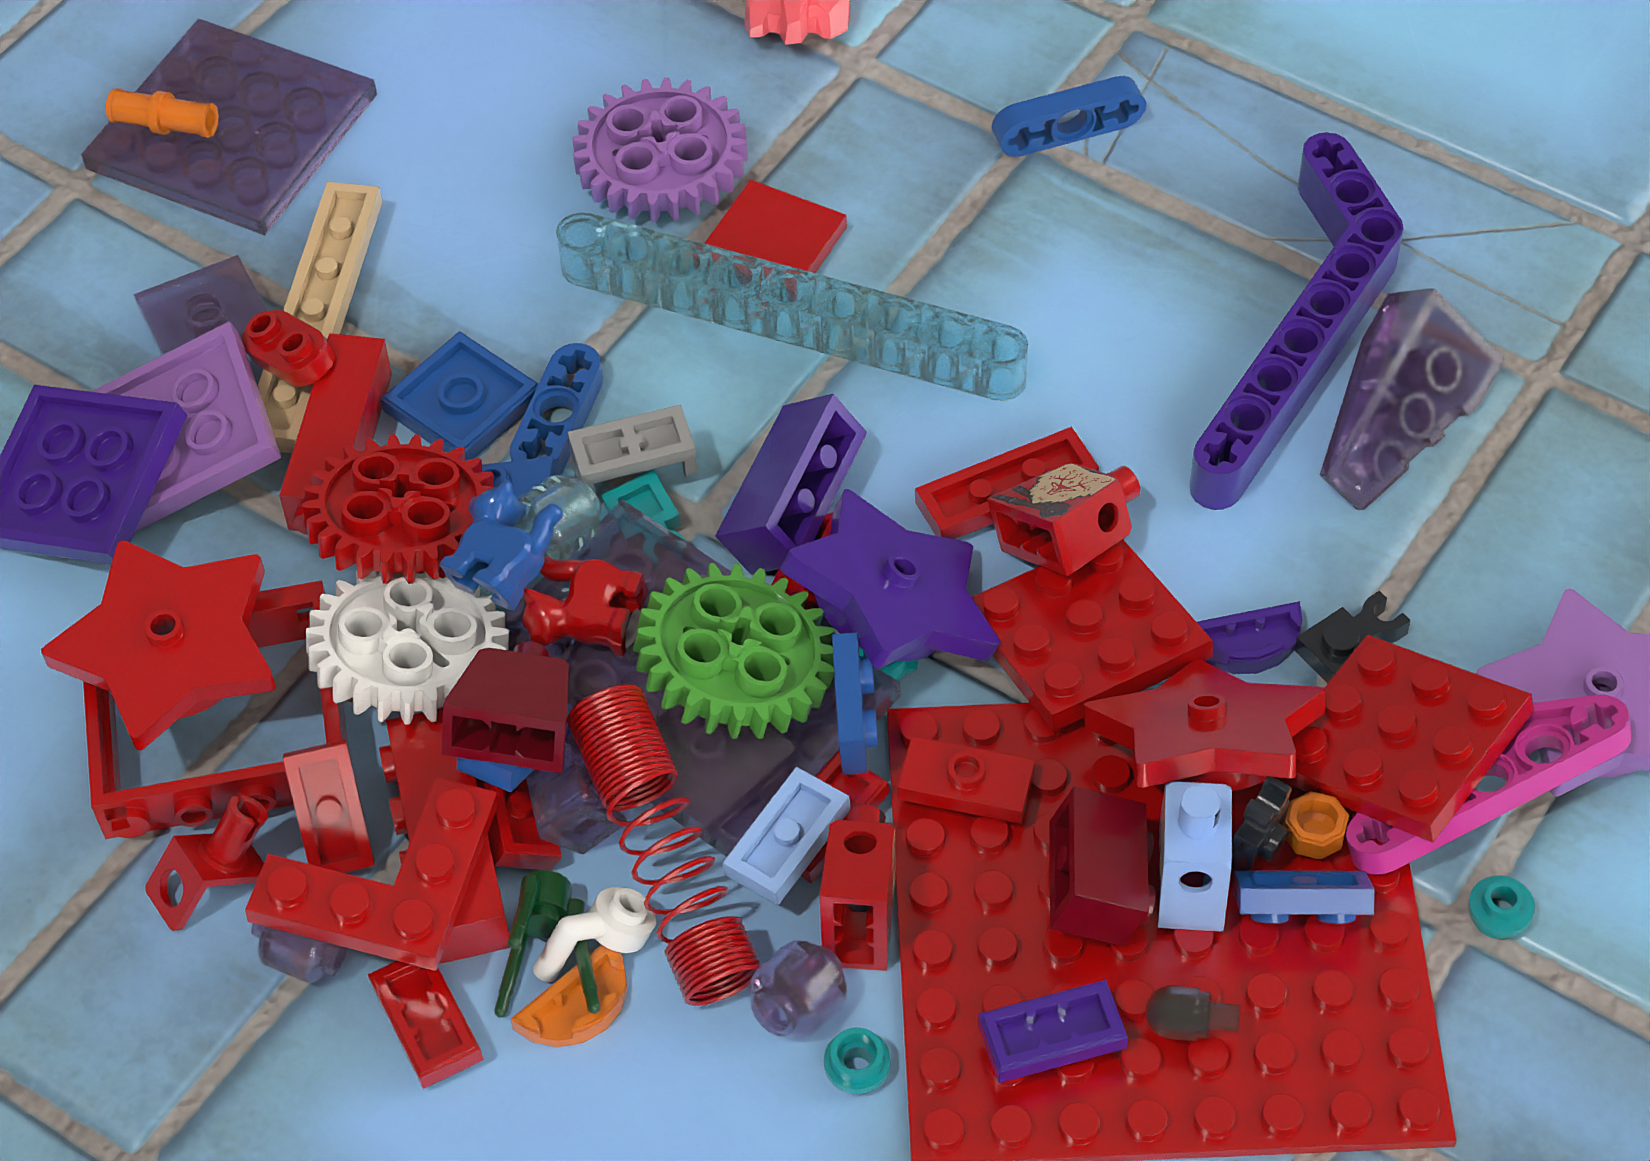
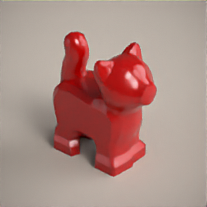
(594, 604)

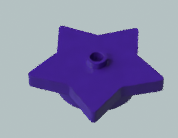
(892, 586)

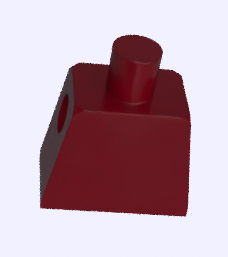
(509, 709)

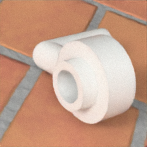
(614, 920)

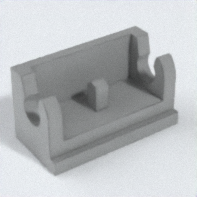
(632, 446)

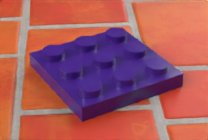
(82, 470)

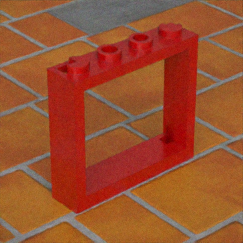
(200, 798)

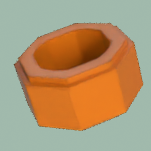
(1316, 825)

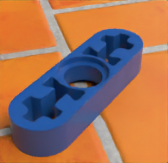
(1021, 126)
(553, 392)

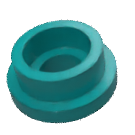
(1496, 921)
(852, 1044)

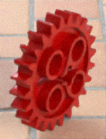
(393, 506)

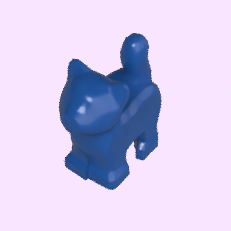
(496, 551)

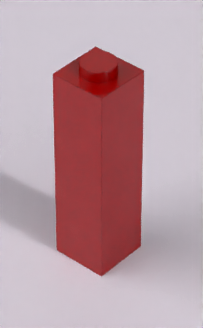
(339, 413)

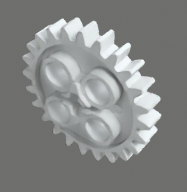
(399, 642)

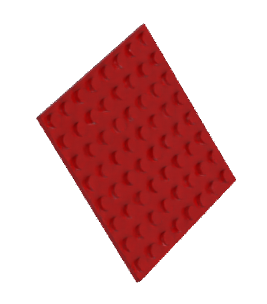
(1332, 1018)

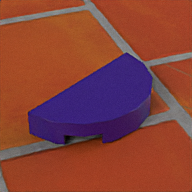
(1254, 638)

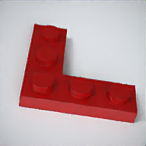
(391, 921)

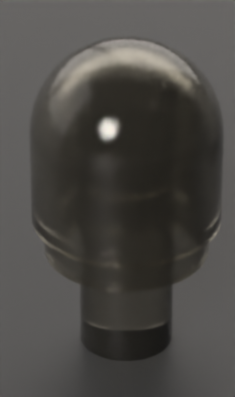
(1189, 1013)

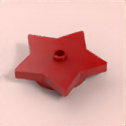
(167, 639)
(1208, 727)

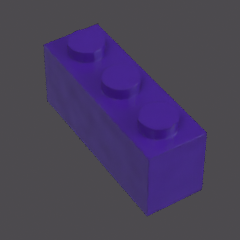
(791, 482)

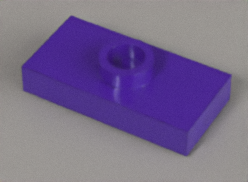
(1052, 1031)

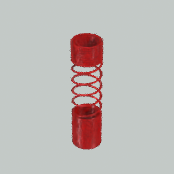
(632, 769)

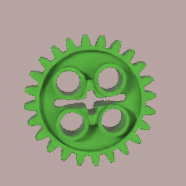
(735, 650)

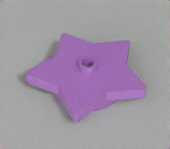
(1580, 658)

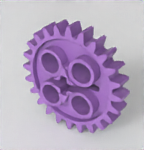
(660, 149)

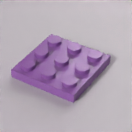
(225, 423)

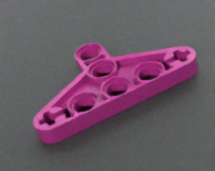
(1524, 777)

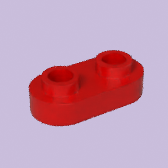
(287, 347)

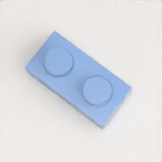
(786, 836)

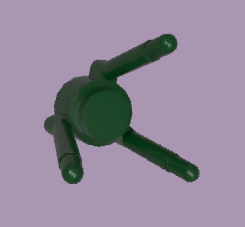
(541, 905)

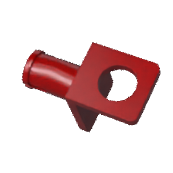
(209, 860)

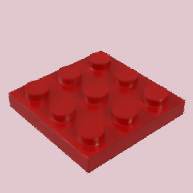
(1089, 633)
(1406, 736)

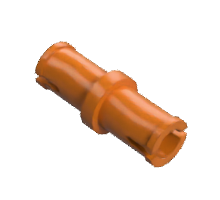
(162, 112)

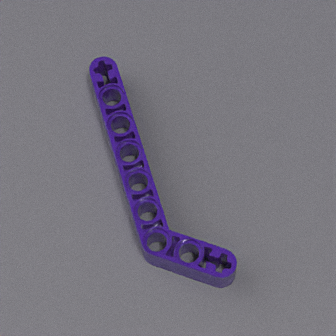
(1315, 329)

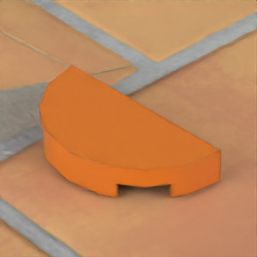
(561, 1013)

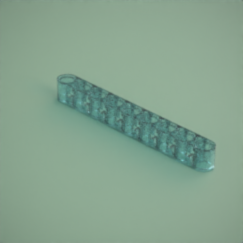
(794, 306)

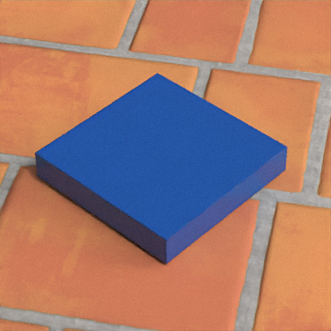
(461, 396)

